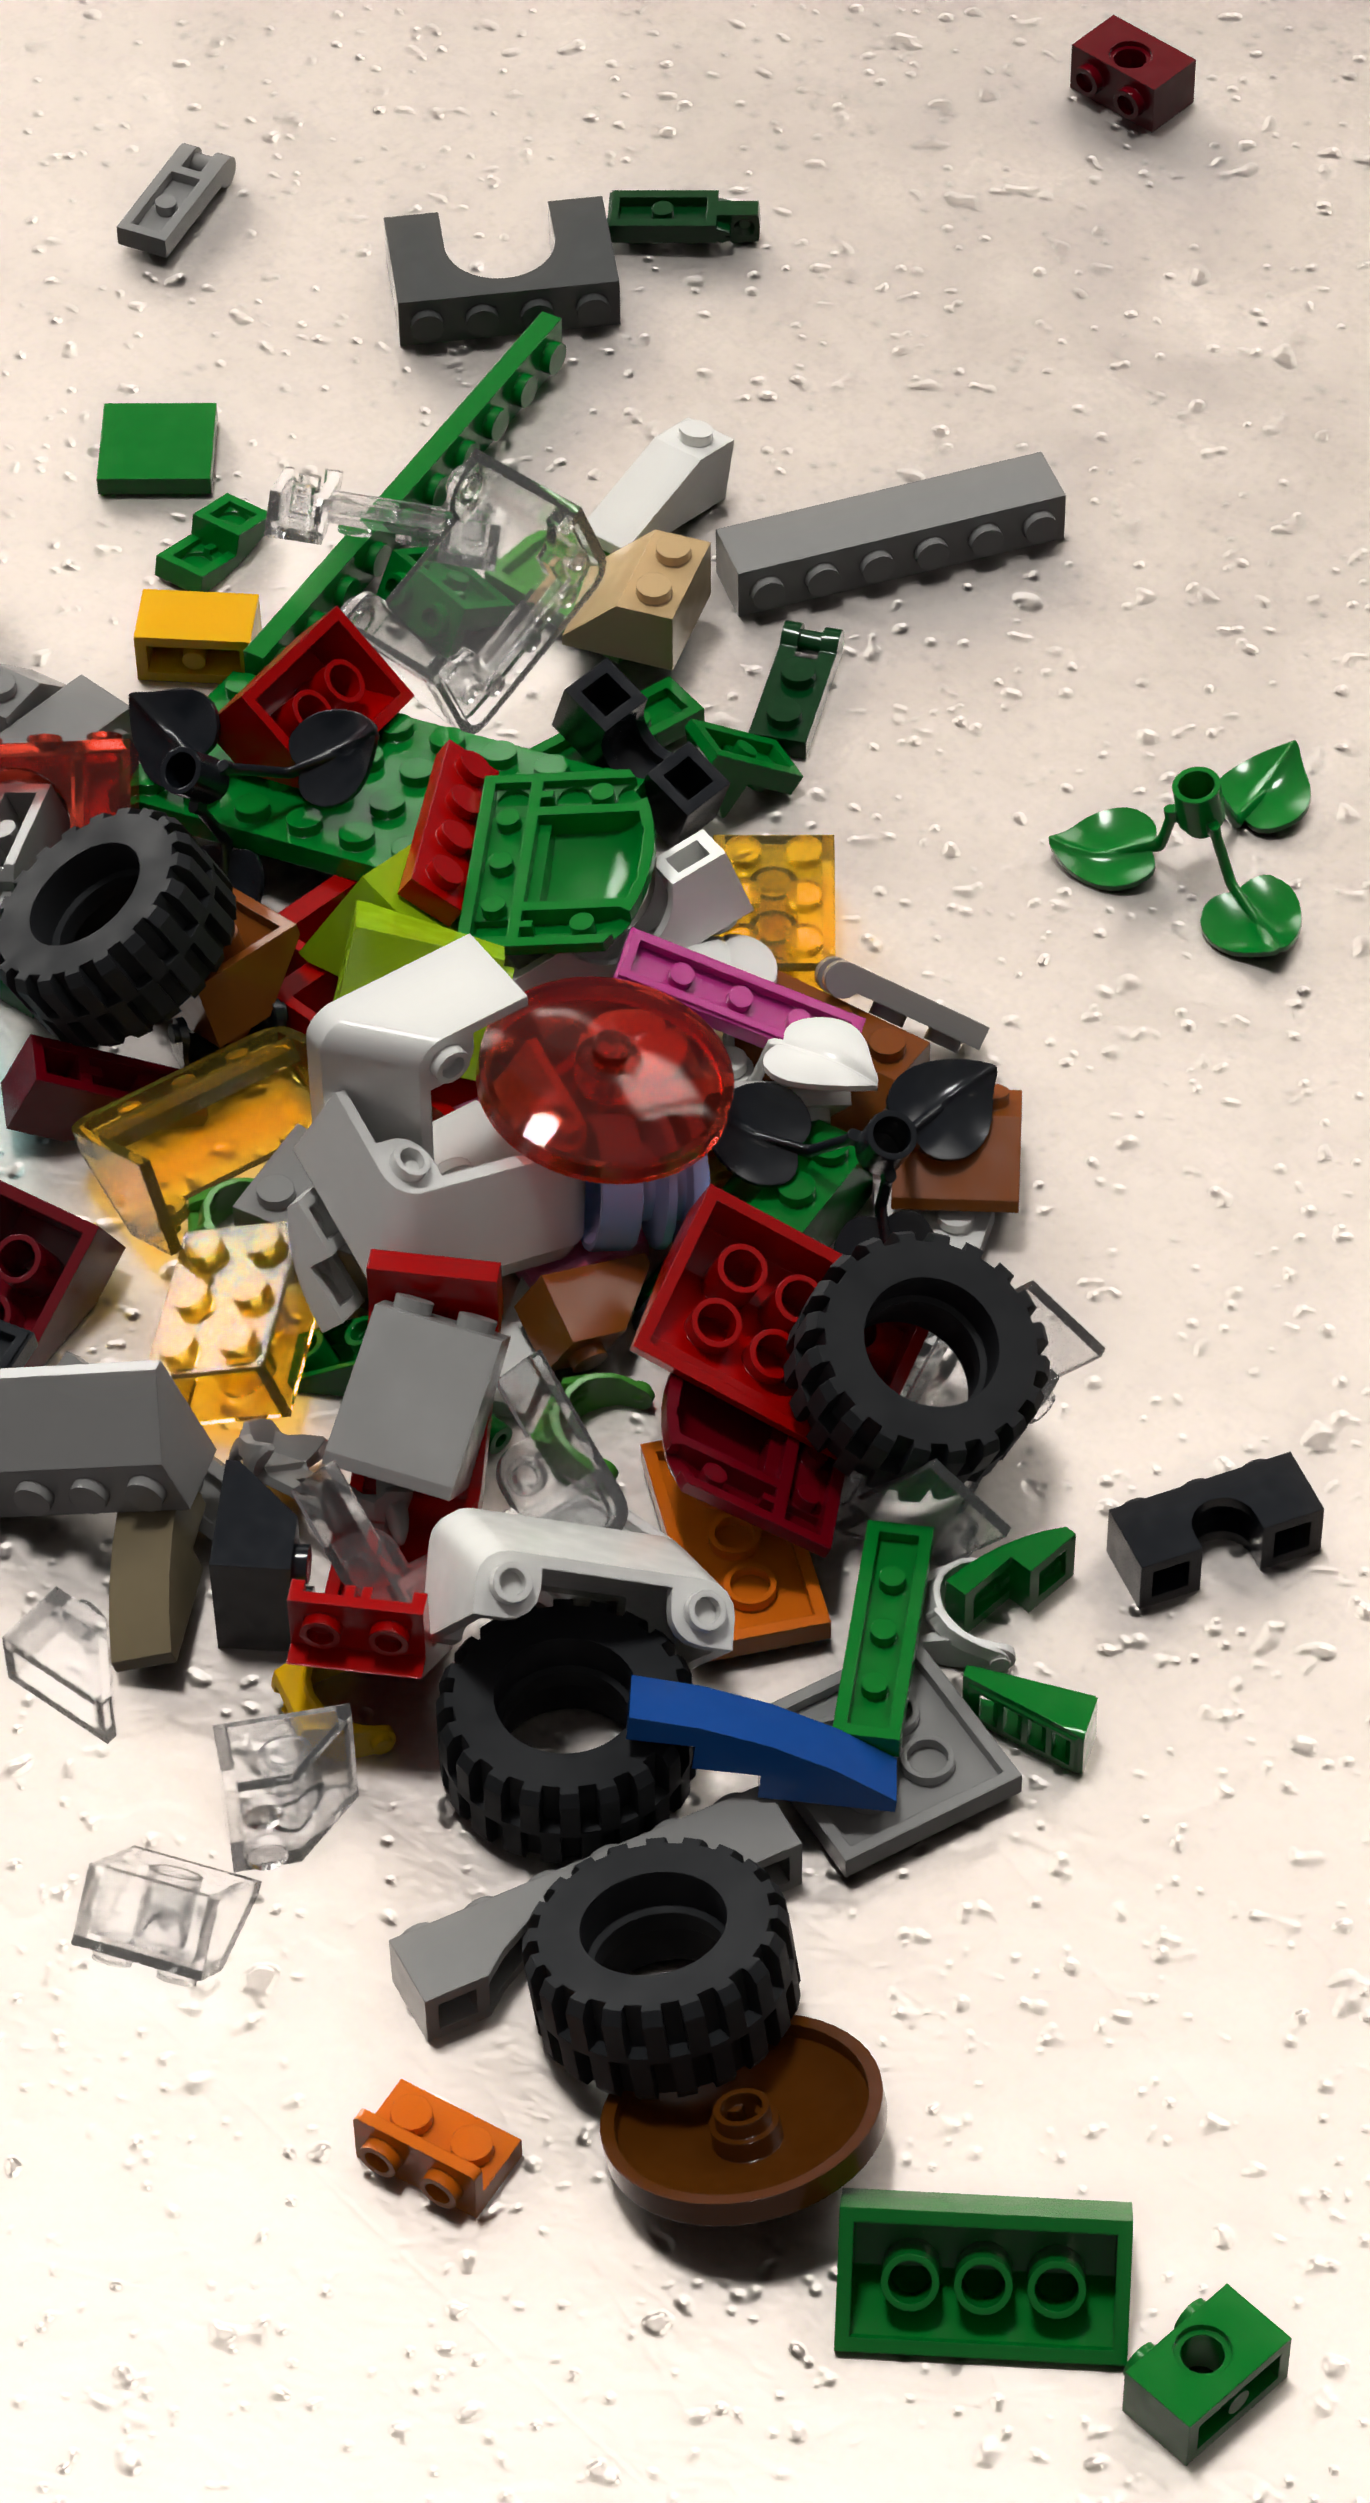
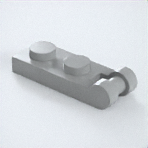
(175, 200)
(897, 1003)

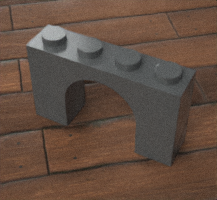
(444, 303)

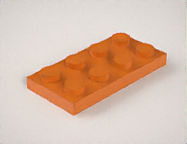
(765, 1576)

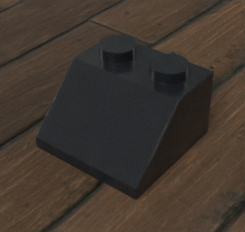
(253, 1563)

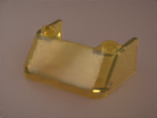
(196, 1130)

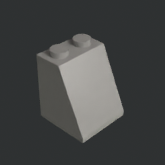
(418, 1397)

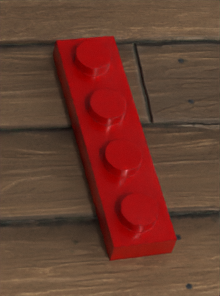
(445, 833)

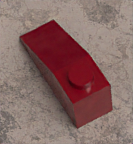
(61, 1082)

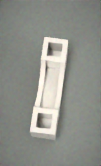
(687, 901)

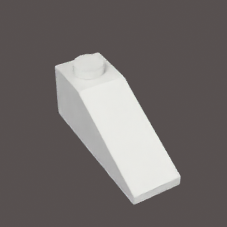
(666, 485)

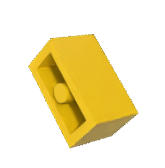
(194, 634)

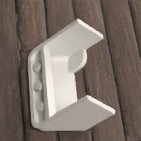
(409, 1037)
(400, 1202)

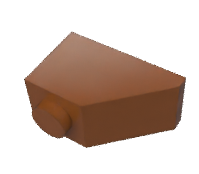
(582, 1310)

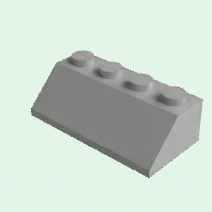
(98, 1440)

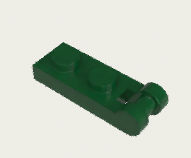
(798, 687)

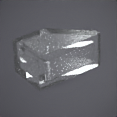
(65, 1660)

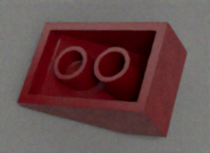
(50, 1268)

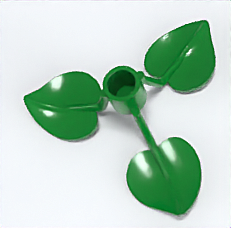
(1264, 792)

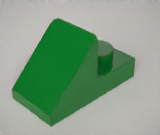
(743, 760)

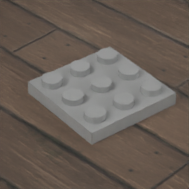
(944, 1771)

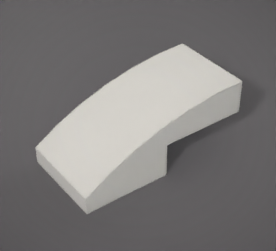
(319, 1269)

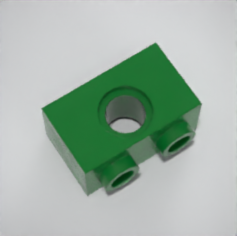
(1193, 2408)

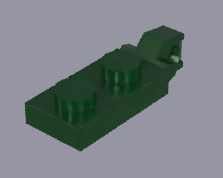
(680, 217)

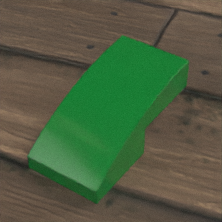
(217, 545)
(1018, 1570)

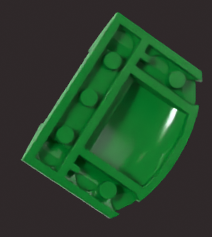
(558, 861)

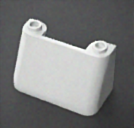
(501, 1561)

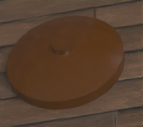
(757, 2143)

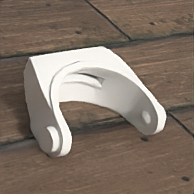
(946, 1640)

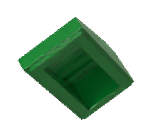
(1034, 1715)

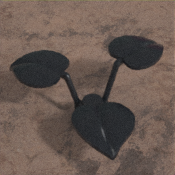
(182, 726)
(933, 1106)

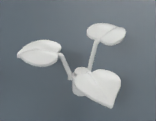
(814, 1051)

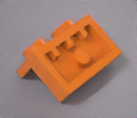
(436, 2148)

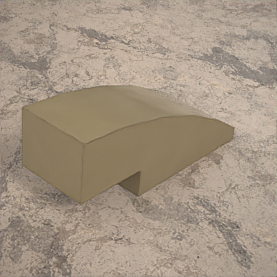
(152, 1584)

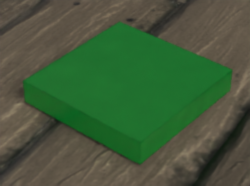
(157, 448)

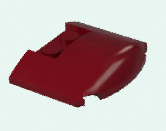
(749, 1467)

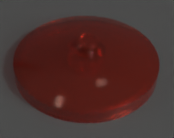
(605, 1081)

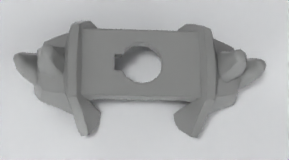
(285, 1462)

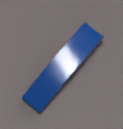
(742, 1735)

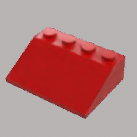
(731, 1303)

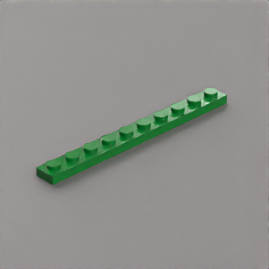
(471, 426)

